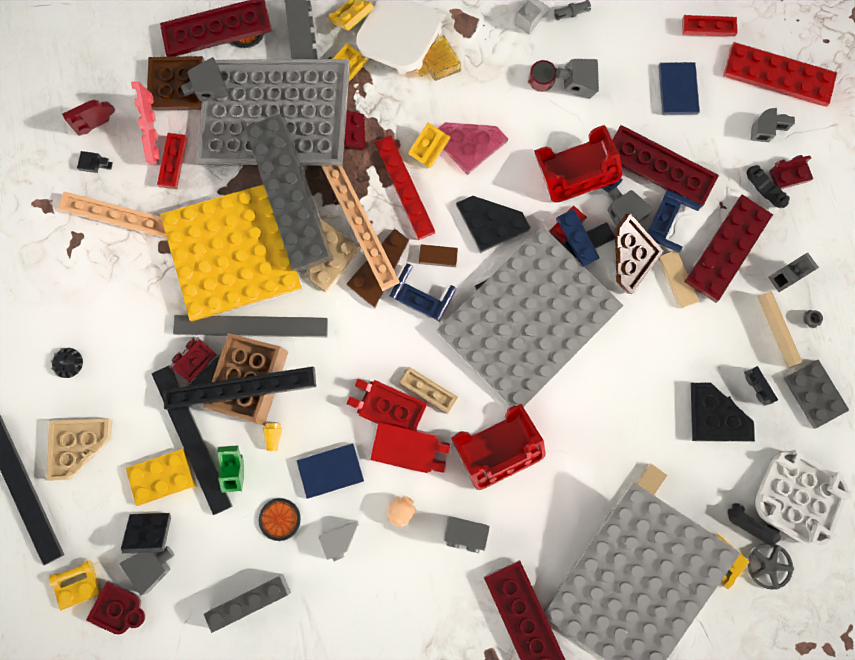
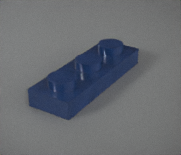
(577, 237)

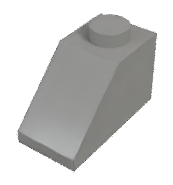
(530, 15)
(338, 541)

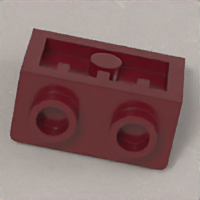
(792, 172)
(192, 359)

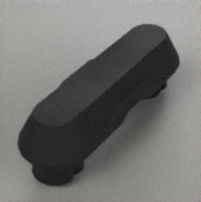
(766, 187)
(767, 534)

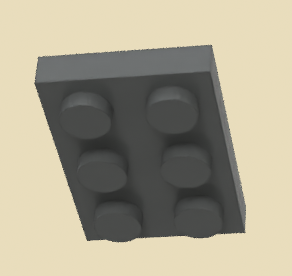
(816, 394)

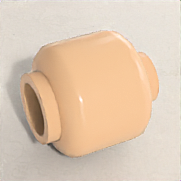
(401, 510)

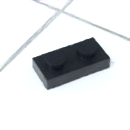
(763, 390)

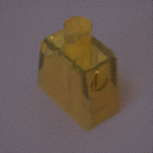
(440, 60)

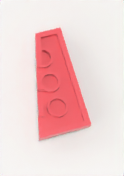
(146, 123)

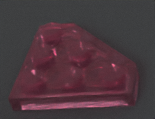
(472, 143)

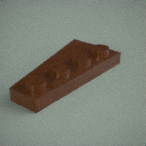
(364, 281)

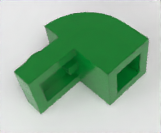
(231, 468)

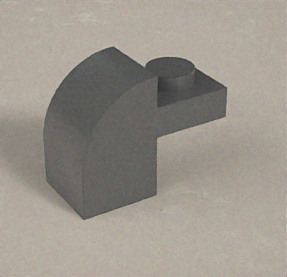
(768, 122)
(793, 272)

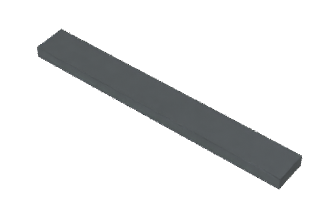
(252, 326)

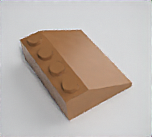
(247, 358)

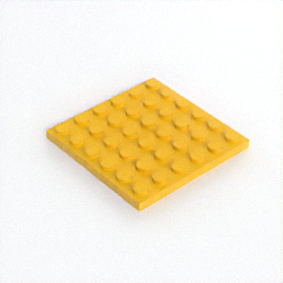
(228, 253)

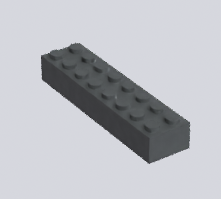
(288, 193)

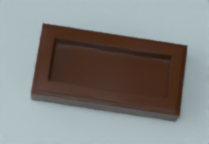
(438, 255)

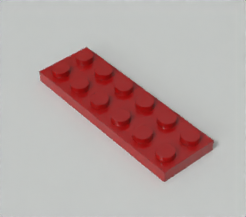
(780, 74)

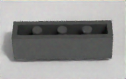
(300, 29)
(247, 603)

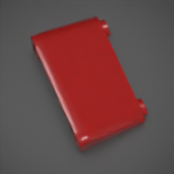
(580, 167)
(500, 448)

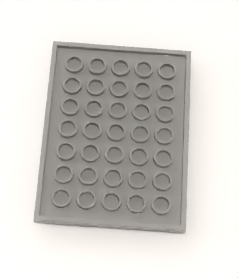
(304, 91)
(529, 318)
(640, 580)

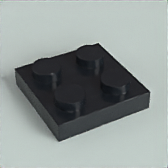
(146, 533)

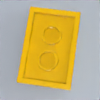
(160, 477)

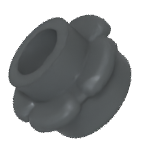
(818, 318)

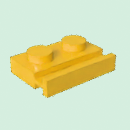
(356, 60)
(429, 145)

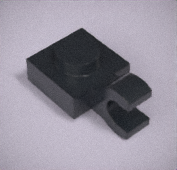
(92, 162)

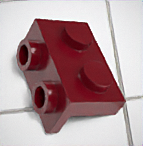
(354, 130)

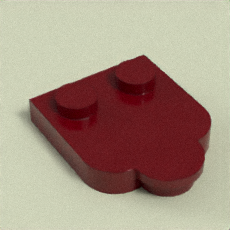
(88, 116)
(116, 609)

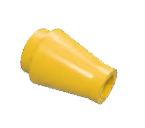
(272, 435)

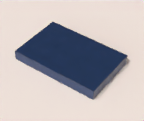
(678, 88)
(330, 471)

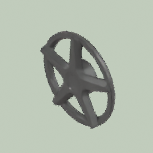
(771, 566)

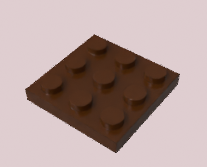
(165, 82)

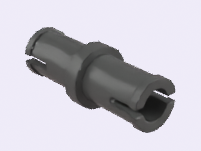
(572, 10)

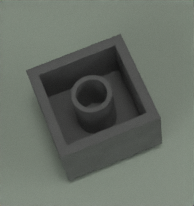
(466, 533)

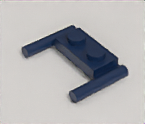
(665, 216)
(419, 300)

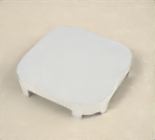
(398, 33)
(802, 498)

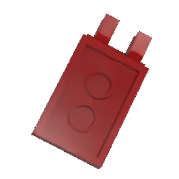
(387, 405)
(408, 448)

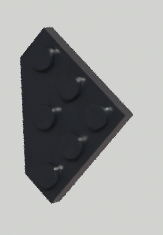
(491, 222)
(717, 417)

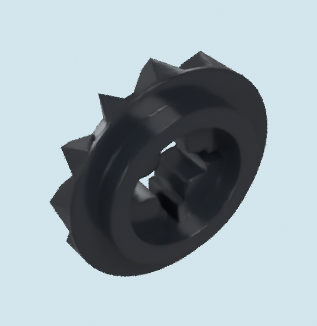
(70, 370)

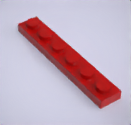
(404, 187)

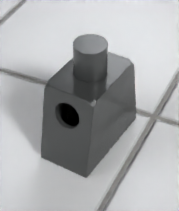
(580, 77)
(206, 81)
(627, 204)
(147, 569)

